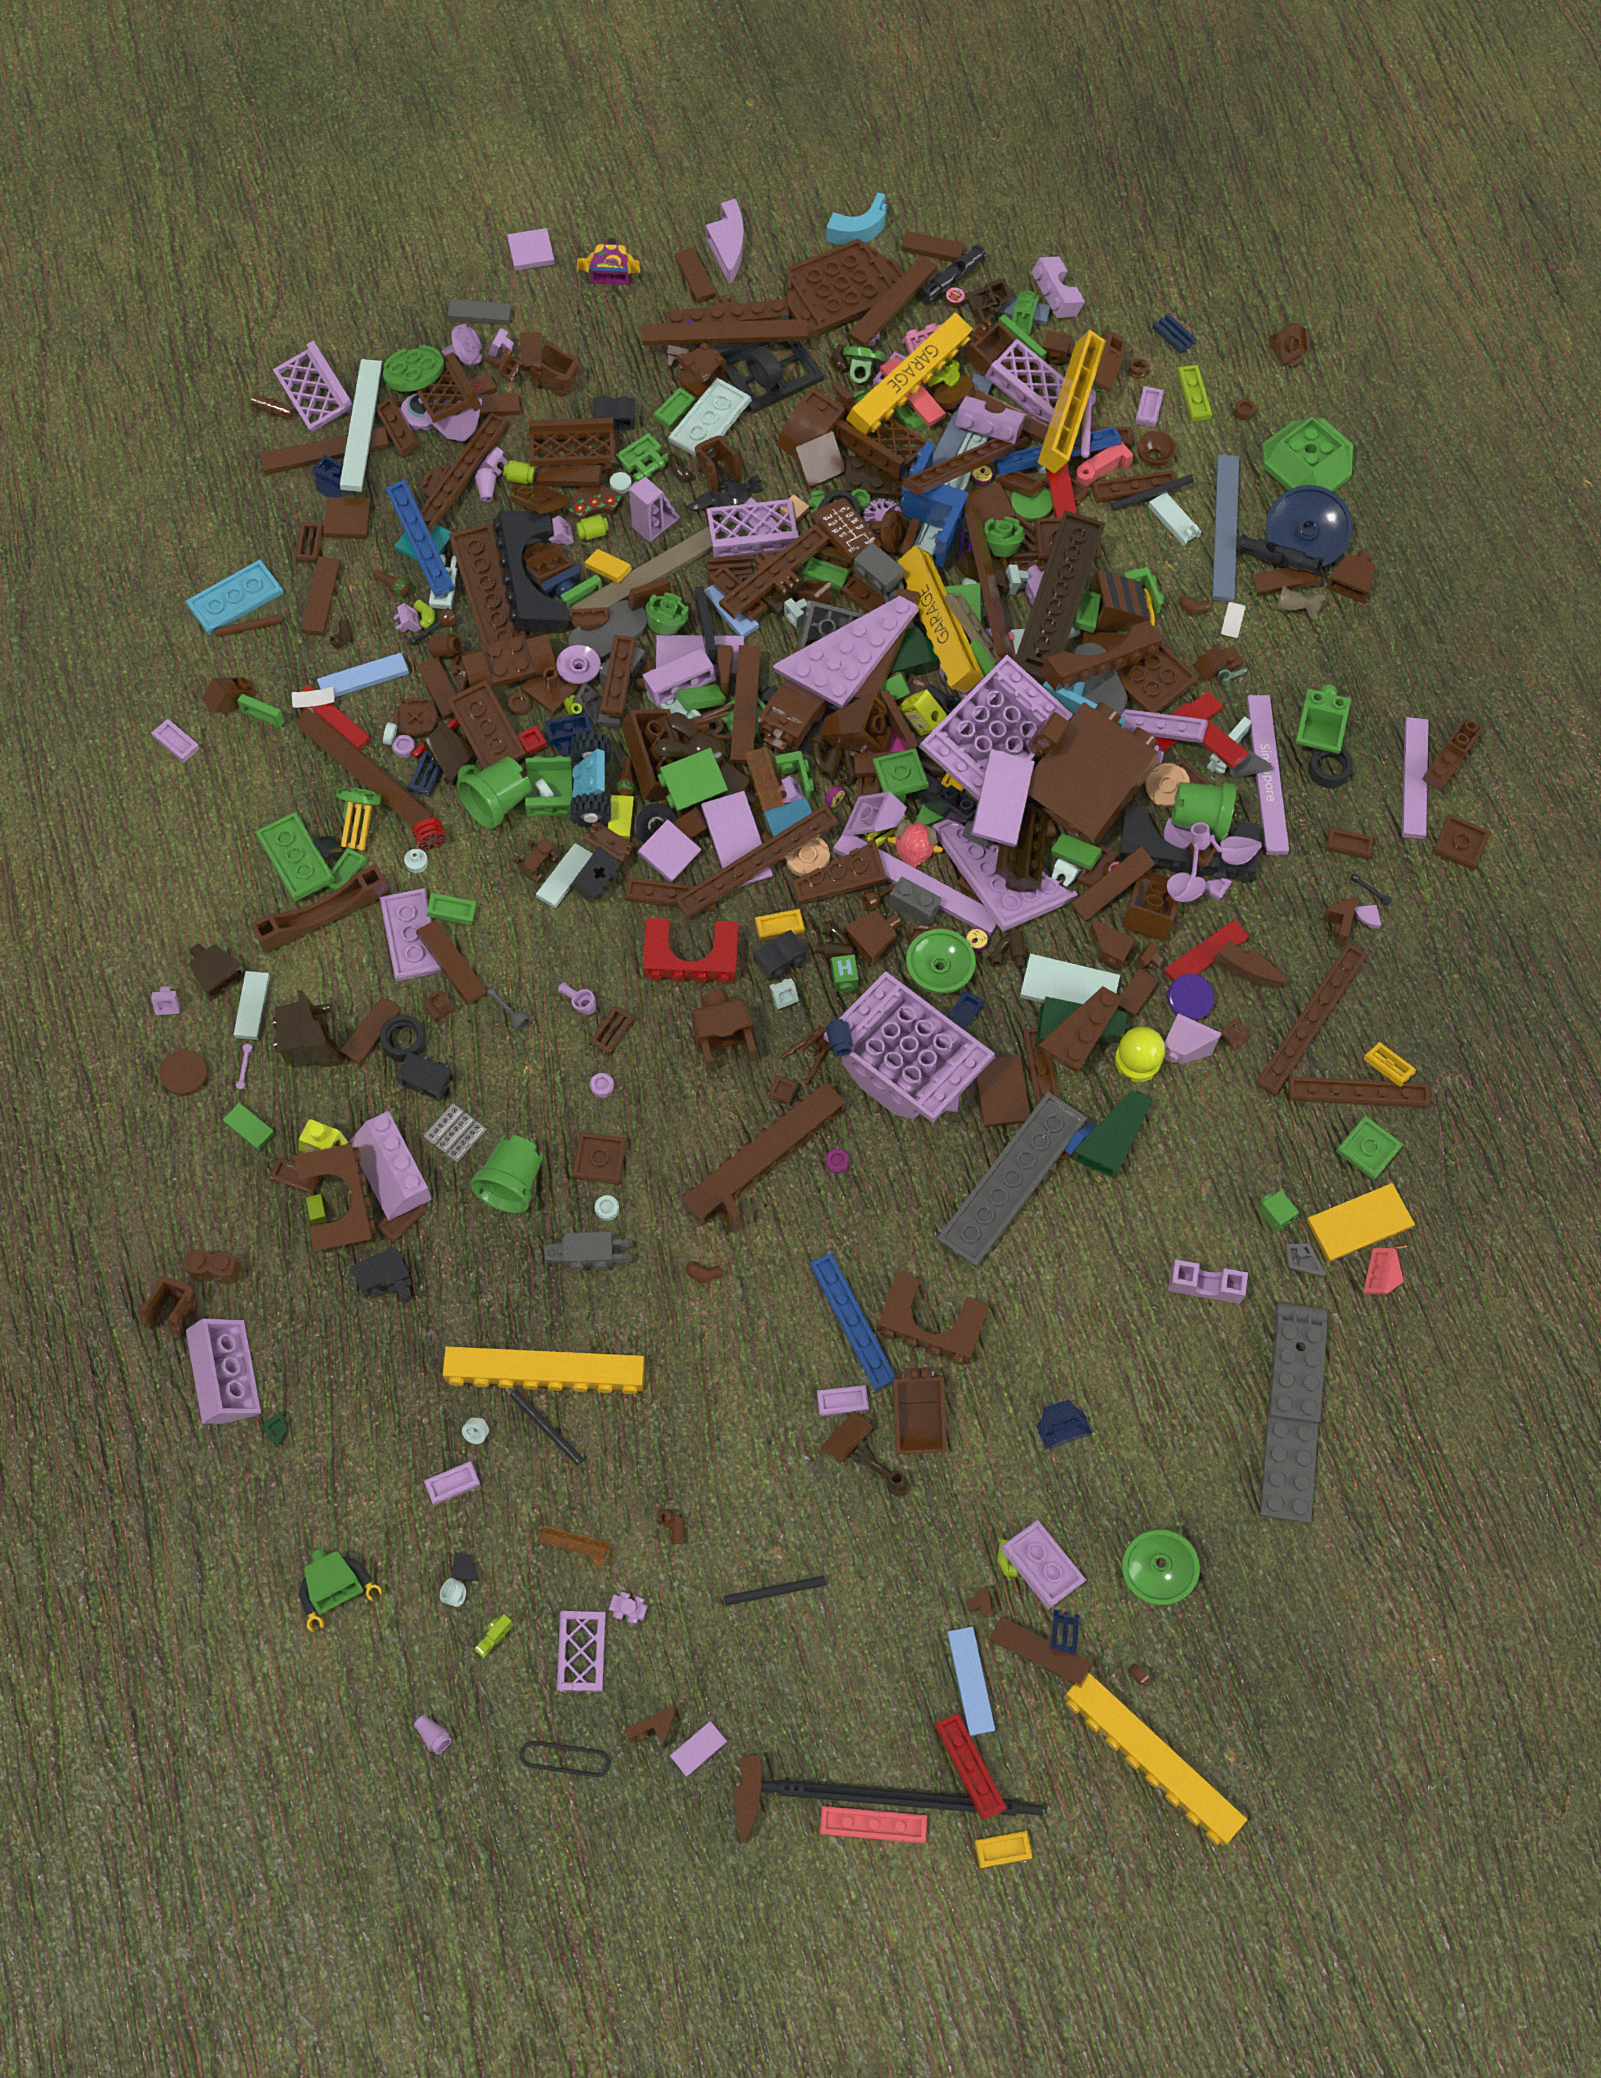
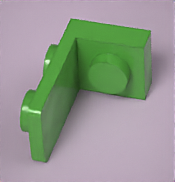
(1025, 310)
(1149, 582)
(792, 762)

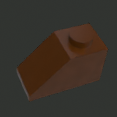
(1110, 945)

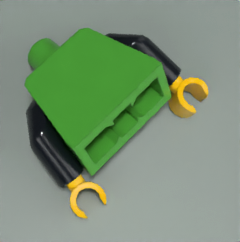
(331, 1582)

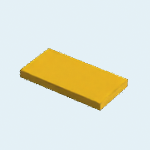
(1360, 1222)

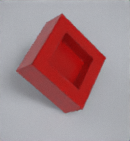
(532, 740)

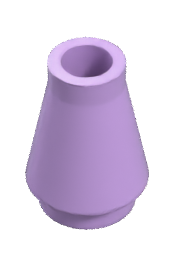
(485, 482)
(433, 1735)

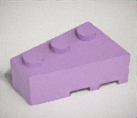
(650, 509)

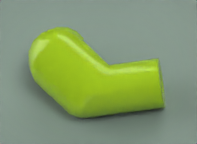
(427, 612)
(571, 706)
(1005, 1565)

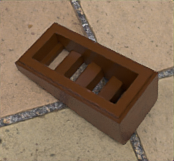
(724, 665)

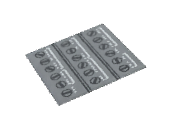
(455, 1132)

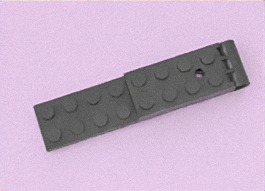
(1293, 1412)

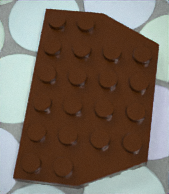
(839, 285)

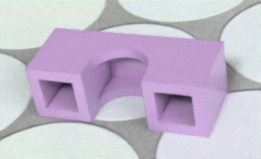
(1062, 299)
(1003, 426)
(1222, 1286)

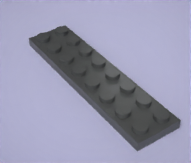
(1011, 1179)

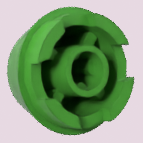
(1004, 536)
(666, 613)

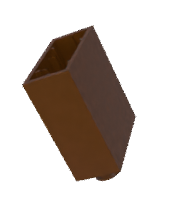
(1092, 772)

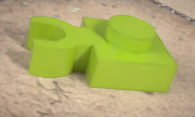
(497, 1630)

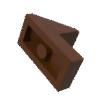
(1216, 660)
(1342, 916)
(660, 1723)

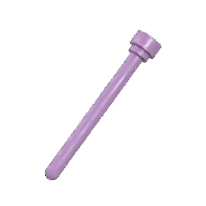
(1086, 425)

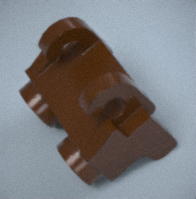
(536, 858)

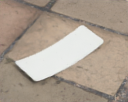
(1233, 620)
(313, 698)

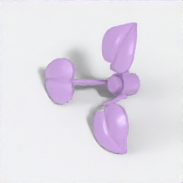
(1234, 851)

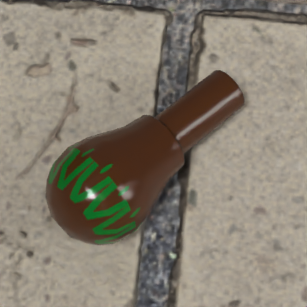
(397, 585)
(625, 785)

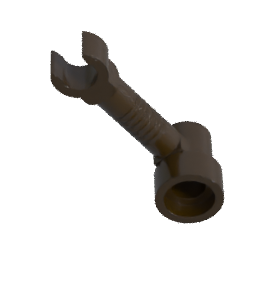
(897, 1489)

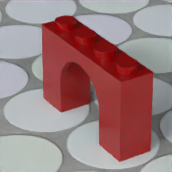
(717, 966)

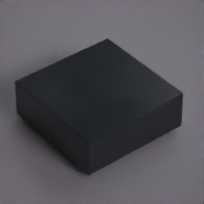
(329, 847)

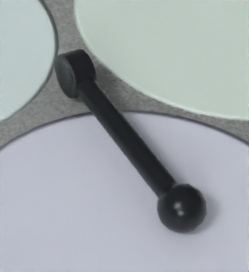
(1386, 900)

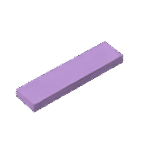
(1166, 725)

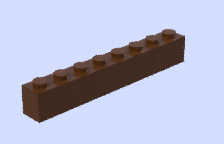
(763, 1153)

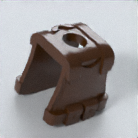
(553, 359)
(701, 369)
(721, 452)
(174, 1289)

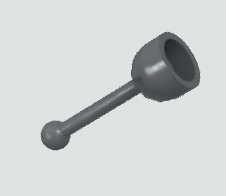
(518, 1019)

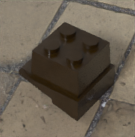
(303, 1035)

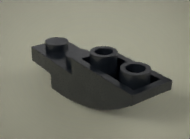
(947, 801)

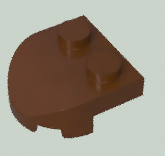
(545, 562)

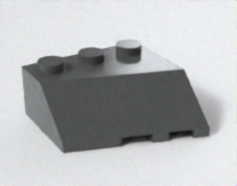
(823, 620)

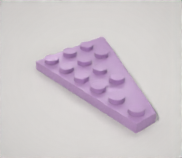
(845, 659)
(979, 869)

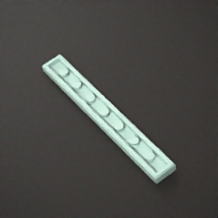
(361, 425)
(928, 533)

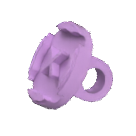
(465, 345)

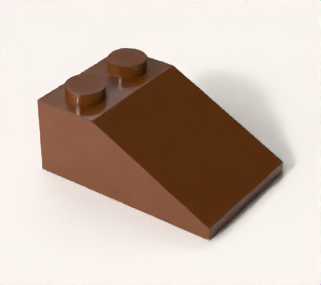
(1150, 907)

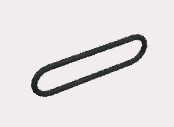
(562, 1769)

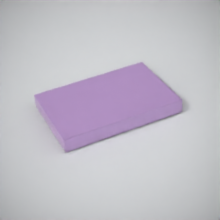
(1043, 1564)

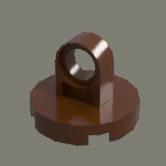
(1290, 343)
(891, 530)

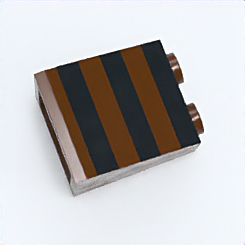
(1120, 602)

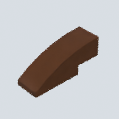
(1249, 967)
(748, 1795)

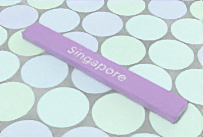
(1268, 782)

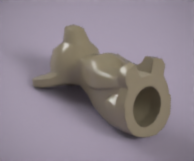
(1295, 600)

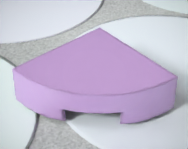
(1217, 888)
(1368, 915)

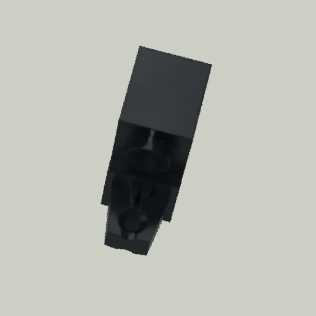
(382, 1273)

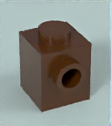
(1057, 347)

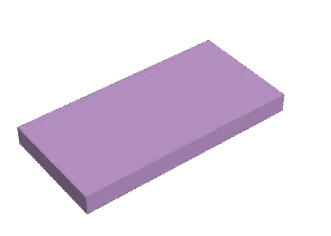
(676, 646)
(1002, 798)
(733, 830)
(402, 917)

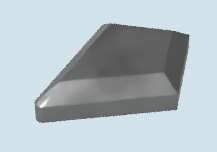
(590, 702)
(1303, 1259)

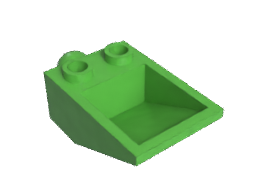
(1323, 719)

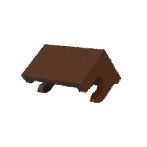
(610, 842)

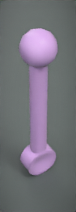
(247, 1048)

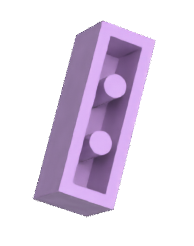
(683, 673)

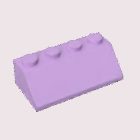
(390, 1167)
(222, 1370)

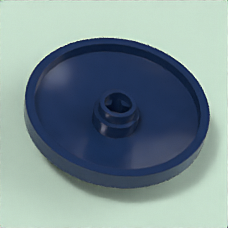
(1310, 521)

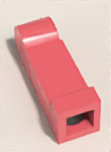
(1103, 464)

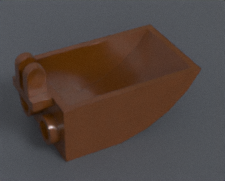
(990, 345)
(810, 418)
(789, 716)
(919, 1411)

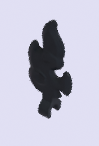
(734, 494)

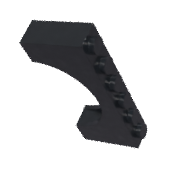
(528, 606)
(1139, 832)

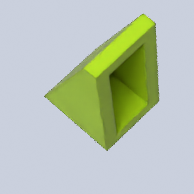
(316, 1209)

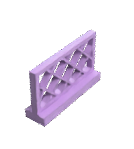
(330, 382)
(1023, 392)
(754, 542)

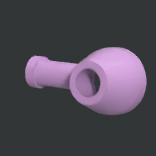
(582, 1001)

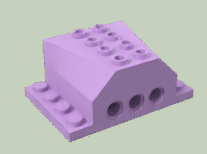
(995, 715)
(909, 1051)

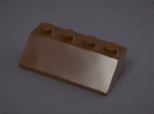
(642, 733)

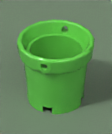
(493, 791)
(1205, 804)
(508, 1175)

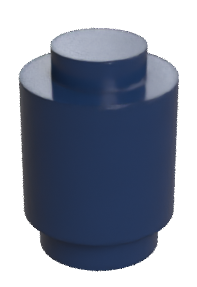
(839, 1037)

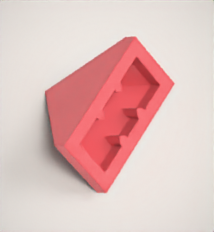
(1383, 1272)

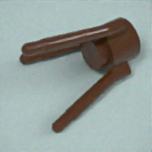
(701, 721)
(816, 1041)

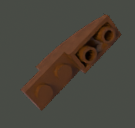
(1110, 360)
(1453, 753)

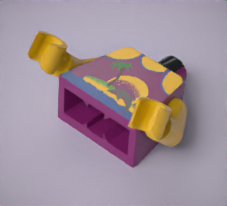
(609, 264)

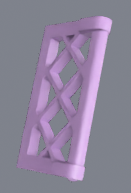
(597, 1664)

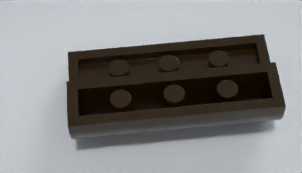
(1023, 864)

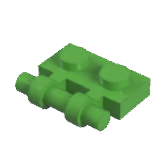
(638, 453)

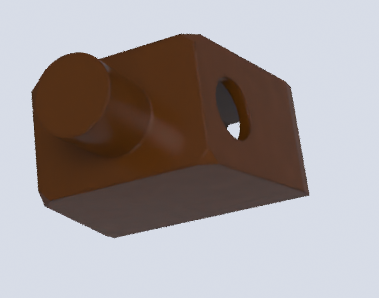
(1353, 577)
(872, 935)

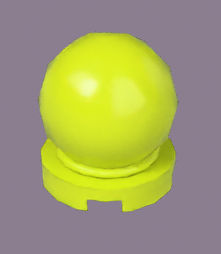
(1140, 1054)

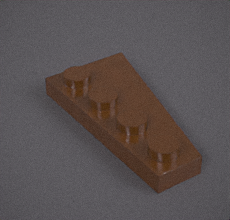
(852, 872)
(1079, 1032)

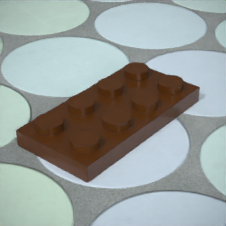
(485, 725)

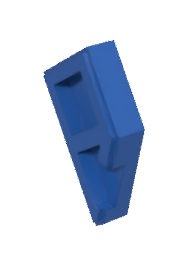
(1078, 1137)

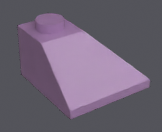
(459, 425)
(875, 814)
(1189, 1041)

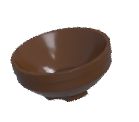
(1156, 442)

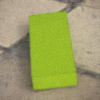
(1194, 393)

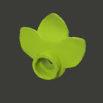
(948, 374)

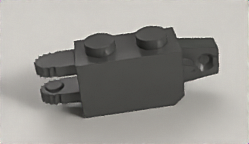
(588, 1251)

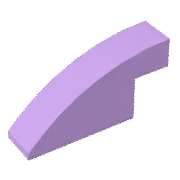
(726, 239)

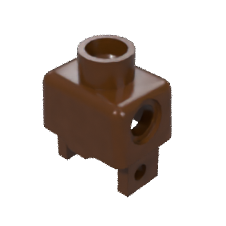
(722, 1025)

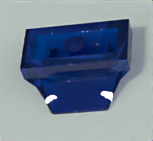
(328, 476)
(563, 729)
(1062, 1424)

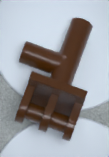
(507, 365)

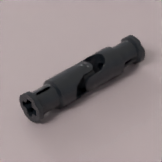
(951, 275)
(1276, 553)

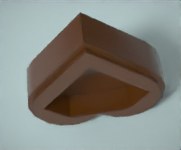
(1204, 856)

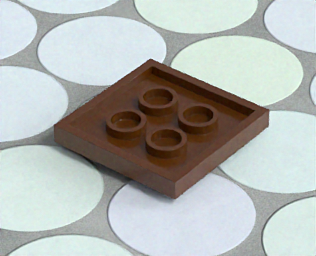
(1156, 680)

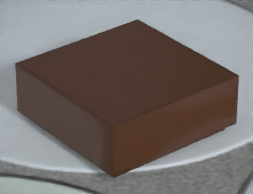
(1234, 1034)
(783, 1090)

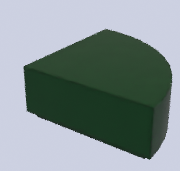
(276, 1428)

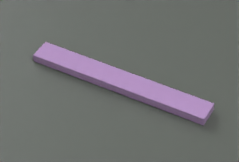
(951, 900)

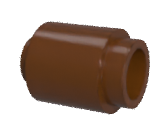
(444, 645)

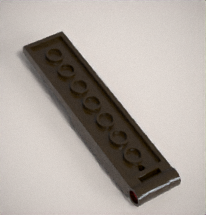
(1059, 592)

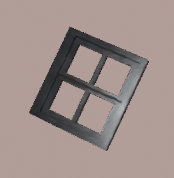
(738, 351)

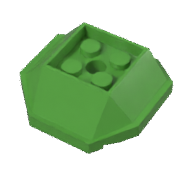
(1308, 455)

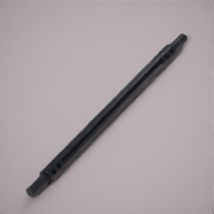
(889, 1797)

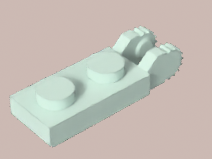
(447, 599)

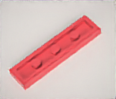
(921, 401)
(873, 1825)

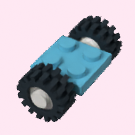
(592, 754)

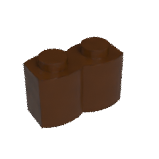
(1048, 734)
(207, 1267)

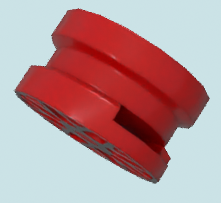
(428, 833)

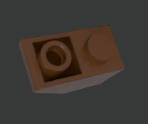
(223, 693)

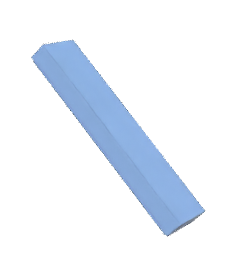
(365, 675)
(971, 1681)

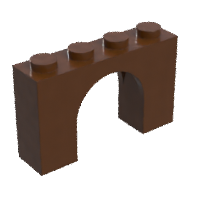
(342, 1162)
(955, 1343)

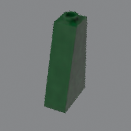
(915, 655)
(1056, 1011)
(1112, 1138)

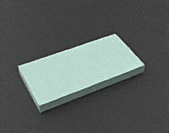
(710, 416)
(1063, 980)

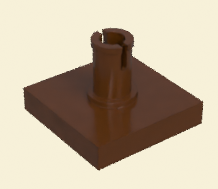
(549, 690)

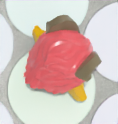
(915, 842)

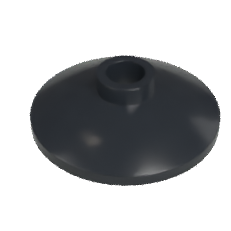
(651, 813)

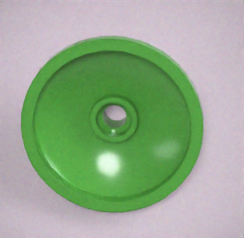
(942, 949)
(1165, 1582)

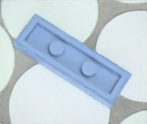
(741, 624)

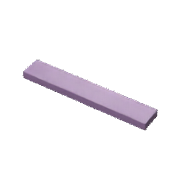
(1414, 788)

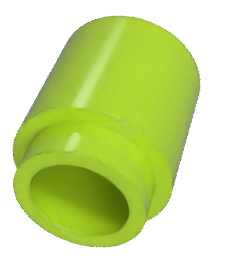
(519, 472)
(592, 527)

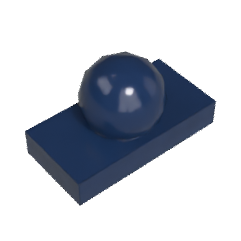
(561, 583)

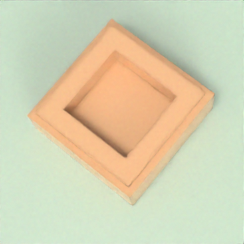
(799, 508)

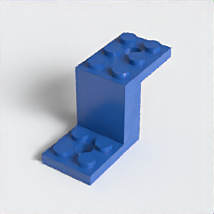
(937, 507)

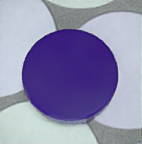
(1190, 996)

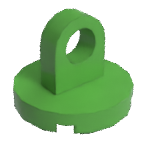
(862, 358)
(358, 796)

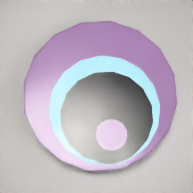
(414, 413)

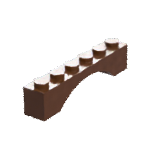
(1069, 668)
(287, 926)

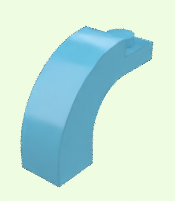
(845, 229)

